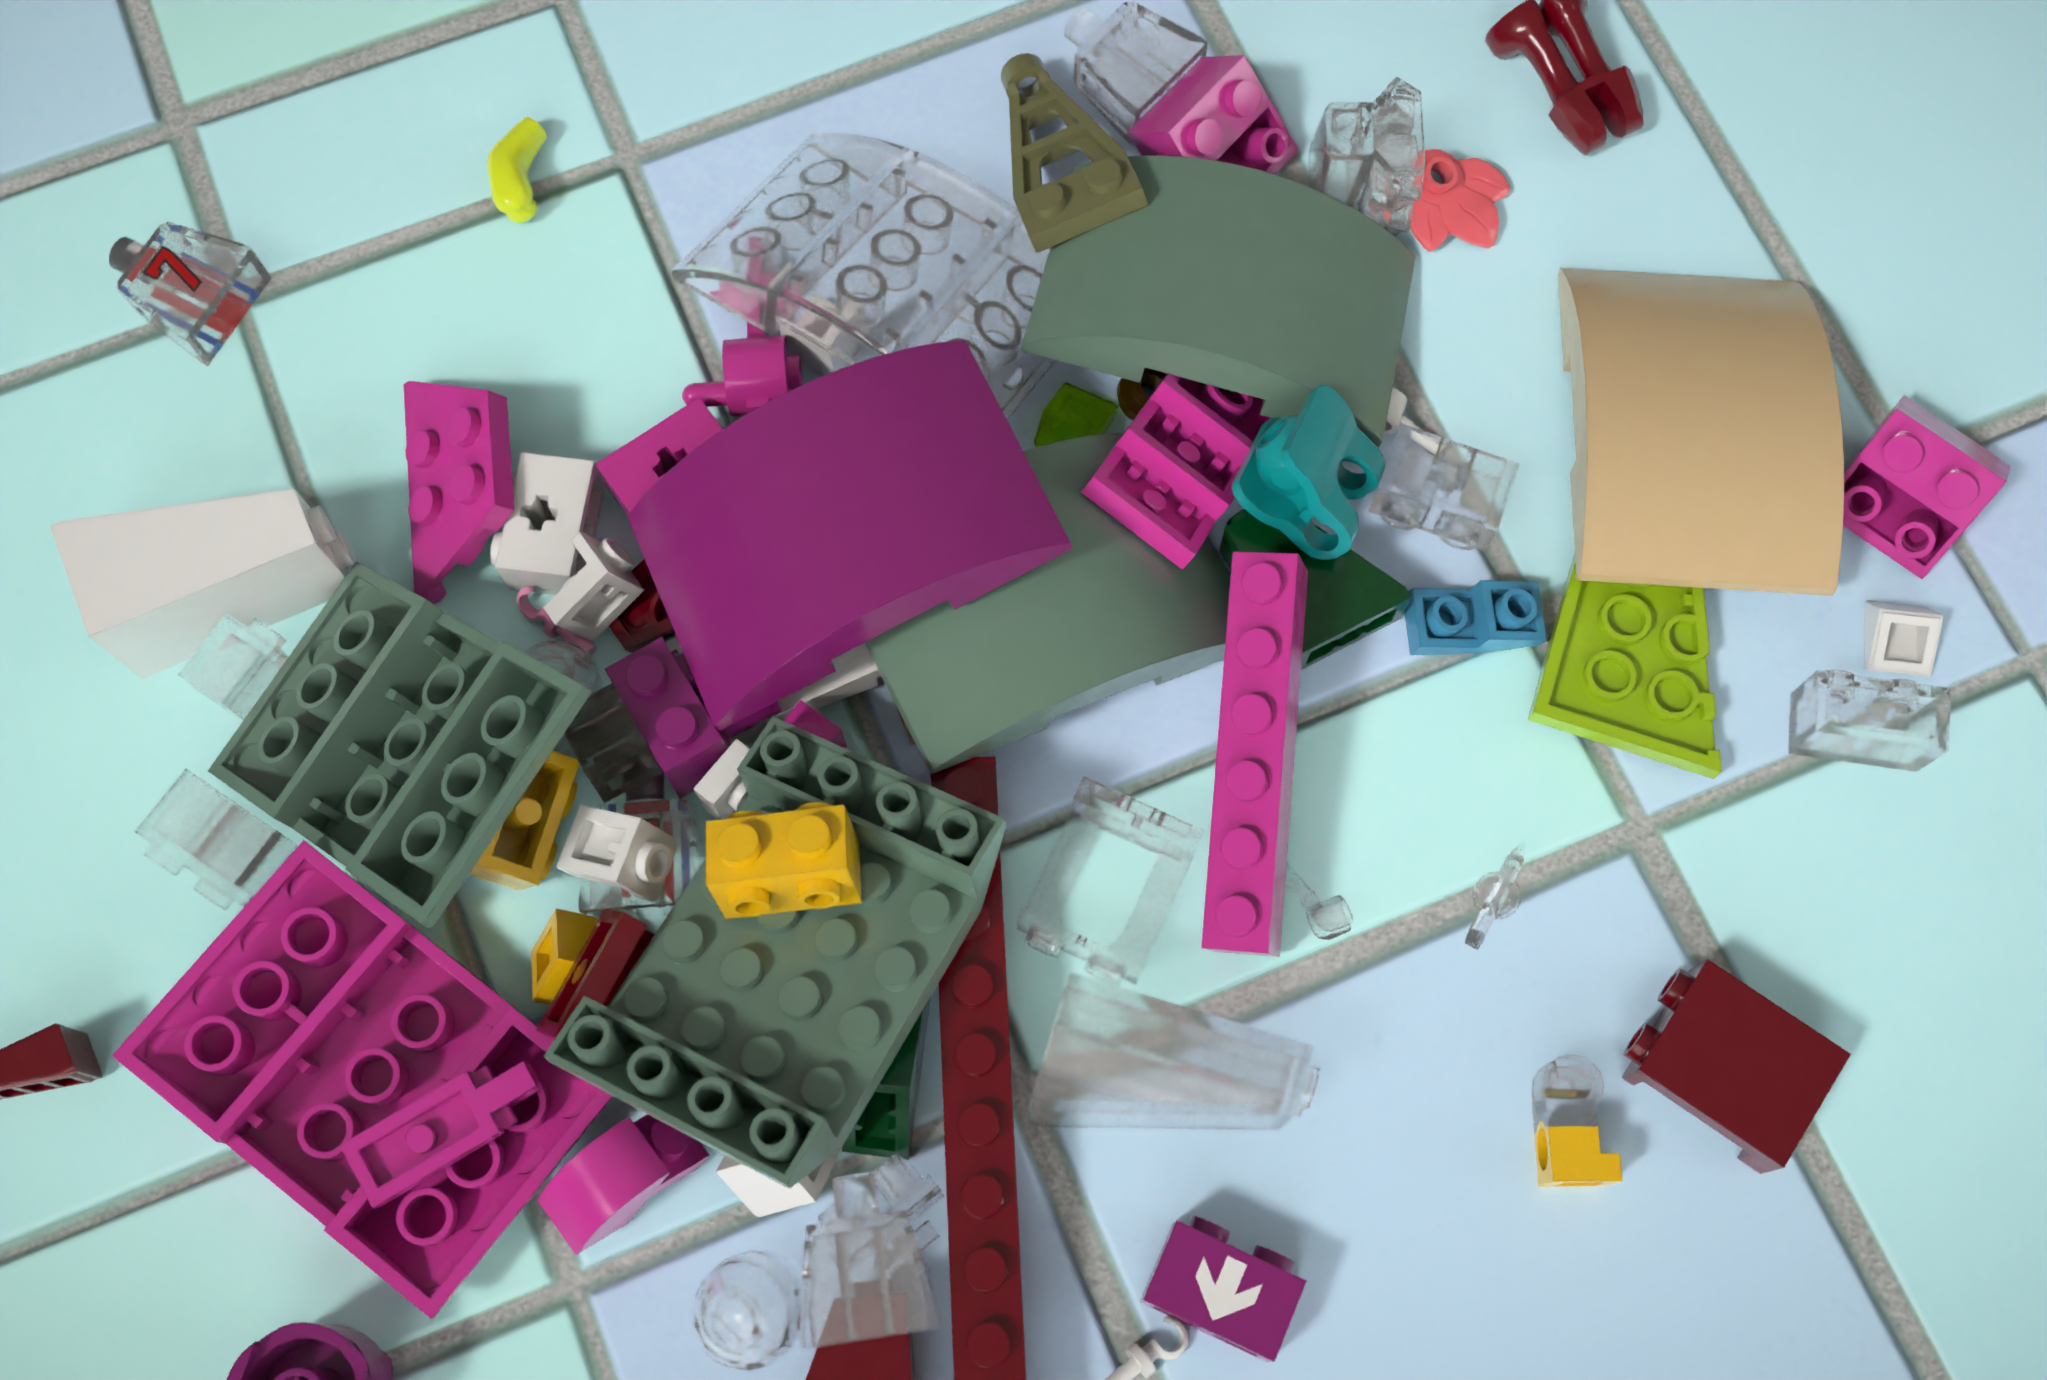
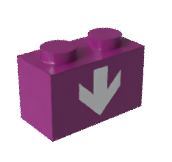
(1224, 1289)

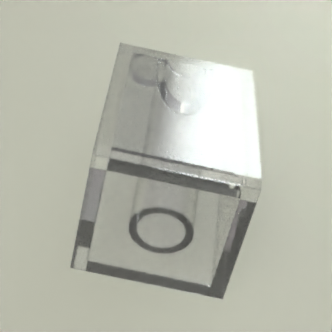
(1164, 1066)

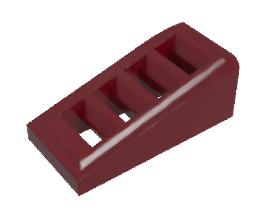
(47, 1061)

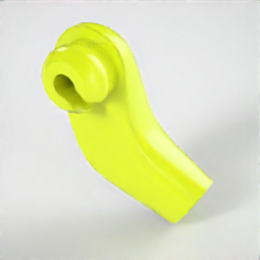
(509, 168)

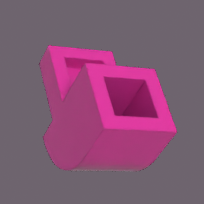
(616, 1177)

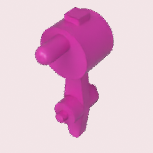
(753, 373)

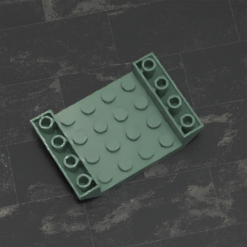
(786, 1021)

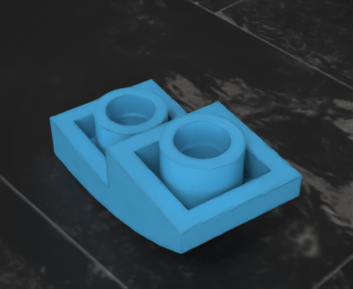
(1475, 619)

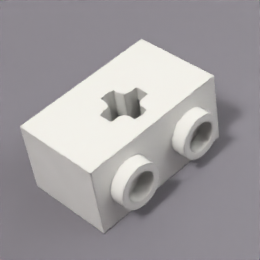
(546, 490)

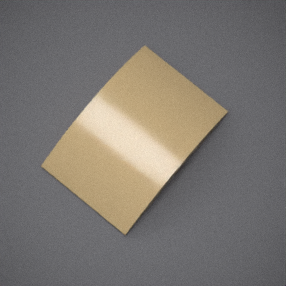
(1702, 432)

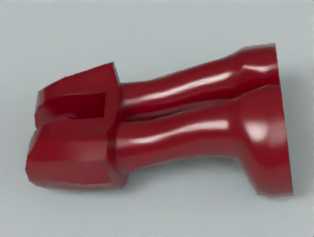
(1581, 108)

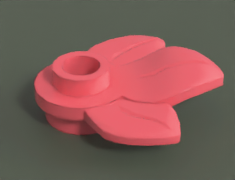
(1460, 204)

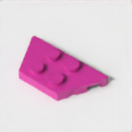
(455, 477)

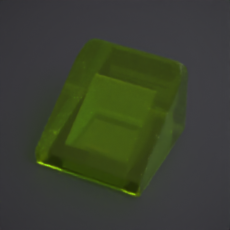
(1074, 415)

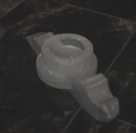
(1496, 896)

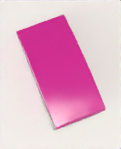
(1177, 464)

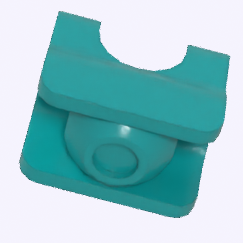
(1299, 474)

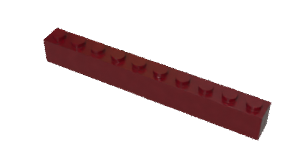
(980, 1126)

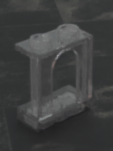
(1104, 808)

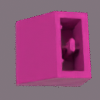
(1219, 116)
(1918, 486)

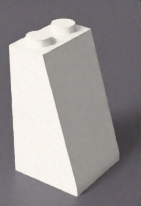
(168, 574)

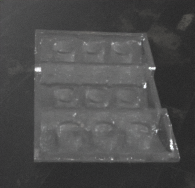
(876, 257)

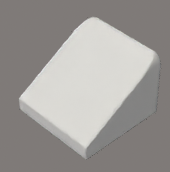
(1900, 638)

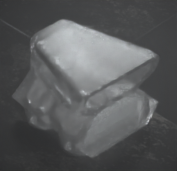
(1373, 155)

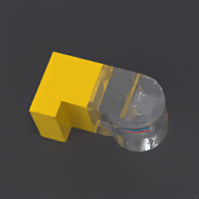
(1567, 1125)

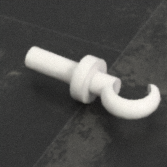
(1141, 1359)

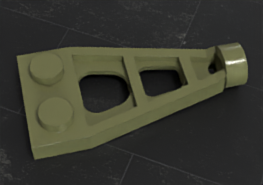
(1078, 200)

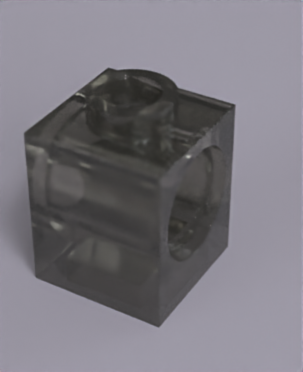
(610, 745)

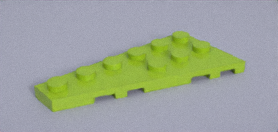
(1631, 672)

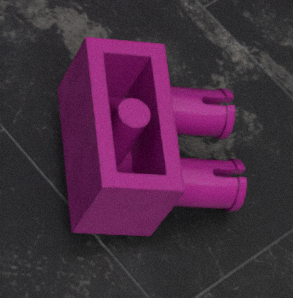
(670, 716)

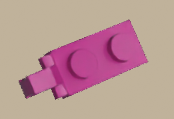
(437, 1130)

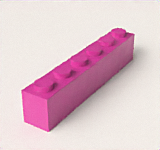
(1255, 754)

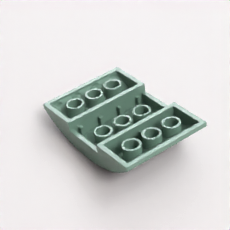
(1232, 288)
(1057, 634)
(399, 740)

